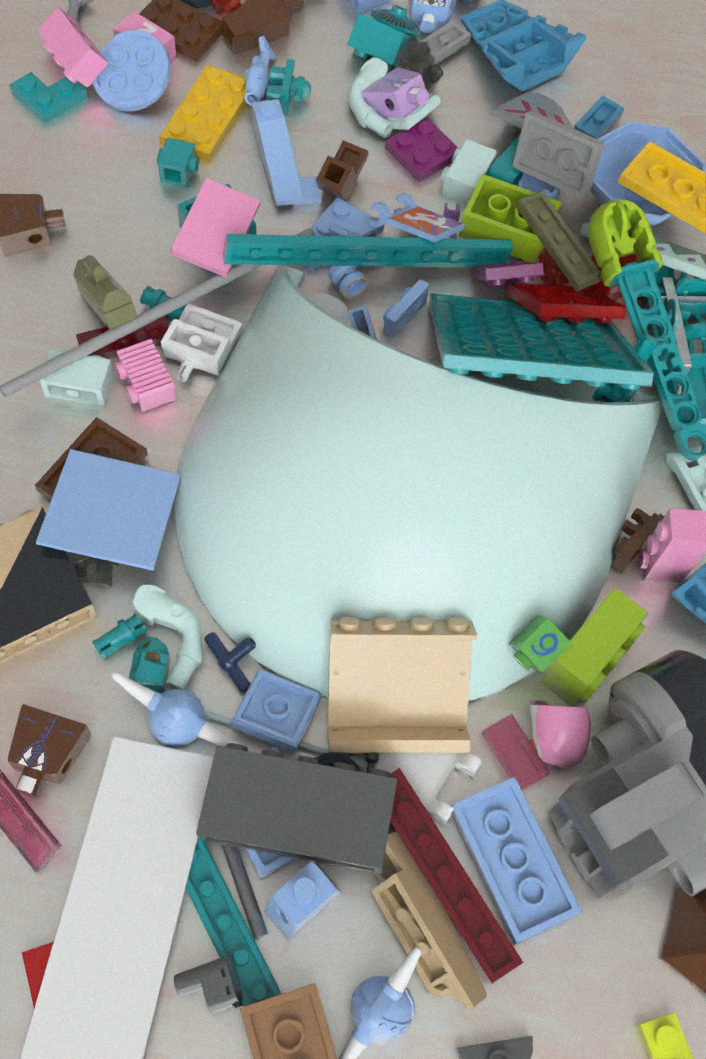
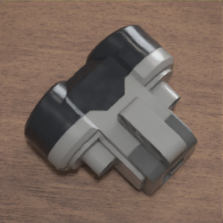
(651, 793)

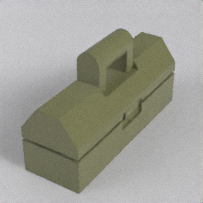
(103, 293)

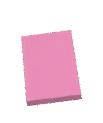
(212, 216)

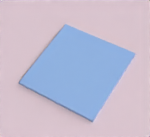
(109, 510)

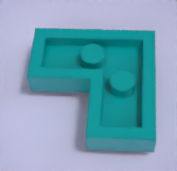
(47, 101)

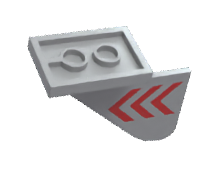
(550, 145)

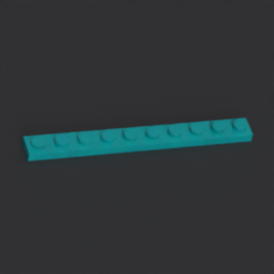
(363, 251)

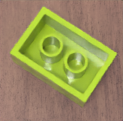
(494, 215)
(596, 648)

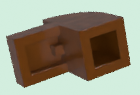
(341, 173)

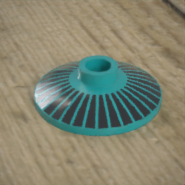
(396, 19)

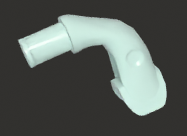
(366, 115)
(157, 607)

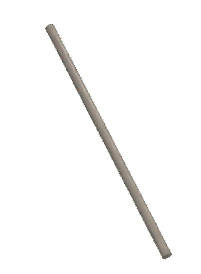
(120, 331)

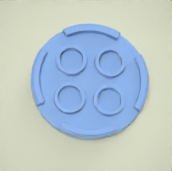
(135, 71)

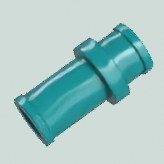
(155, 297)
(119, 636)

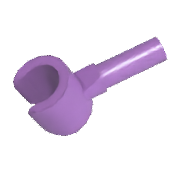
(452, 214)

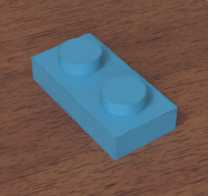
(600, 118)

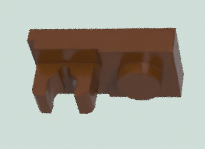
(629, 548)

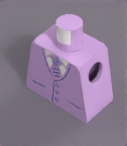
(396, 93)

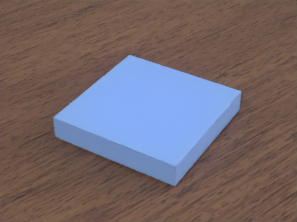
(276, 711)

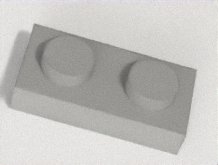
(446, 41)

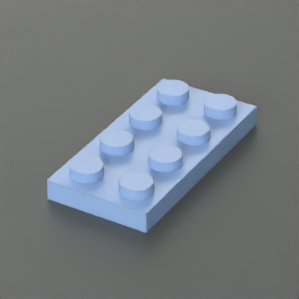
(515, 860)

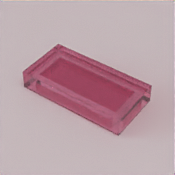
(515, 752)

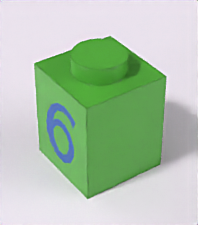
(539, 644)

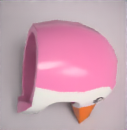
(560, 733)

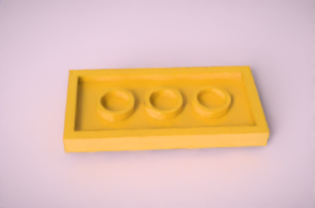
(207, 111)
(668, 184)

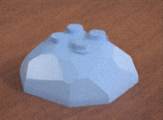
(620, 150)

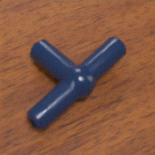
(228, 660)

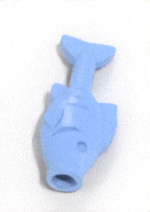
(257, 75)

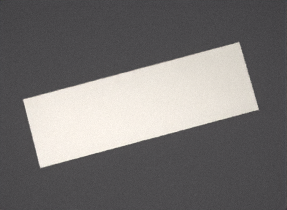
(121, 906)

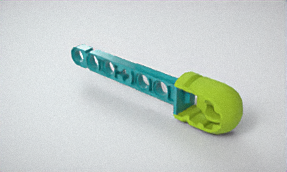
(613, 232)

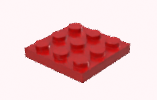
(564, 301)

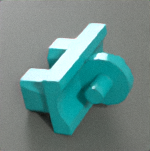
(291, 86)

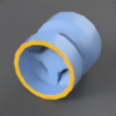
(350, 281)

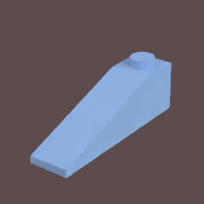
(276, 152)

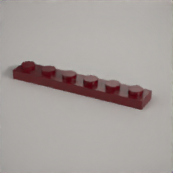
(451, 883)

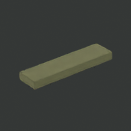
(559, 241)

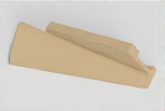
(423, 922)

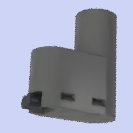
(218, 982)

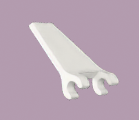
(428, 775)

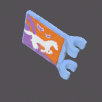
(415, 220)

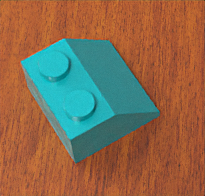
(377, 40)

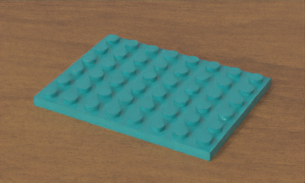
(507, 339)

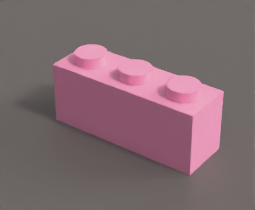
(72, 48)
(674, 546)

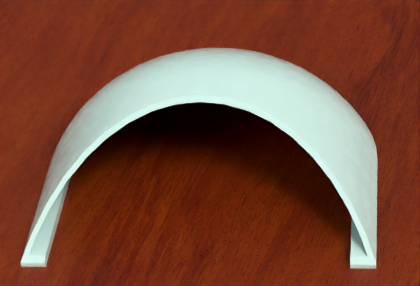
(393, 489)

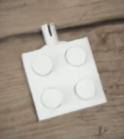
(200, 340)

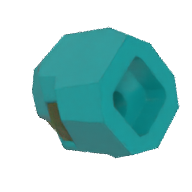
(151, 664)

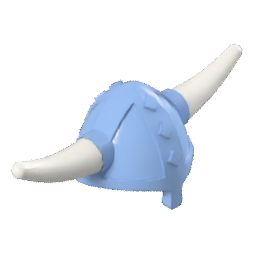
(174, 715)
(381, 1007)

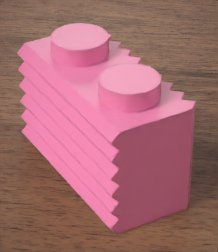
(146, 375)

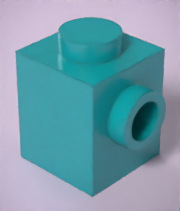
(177, 162)

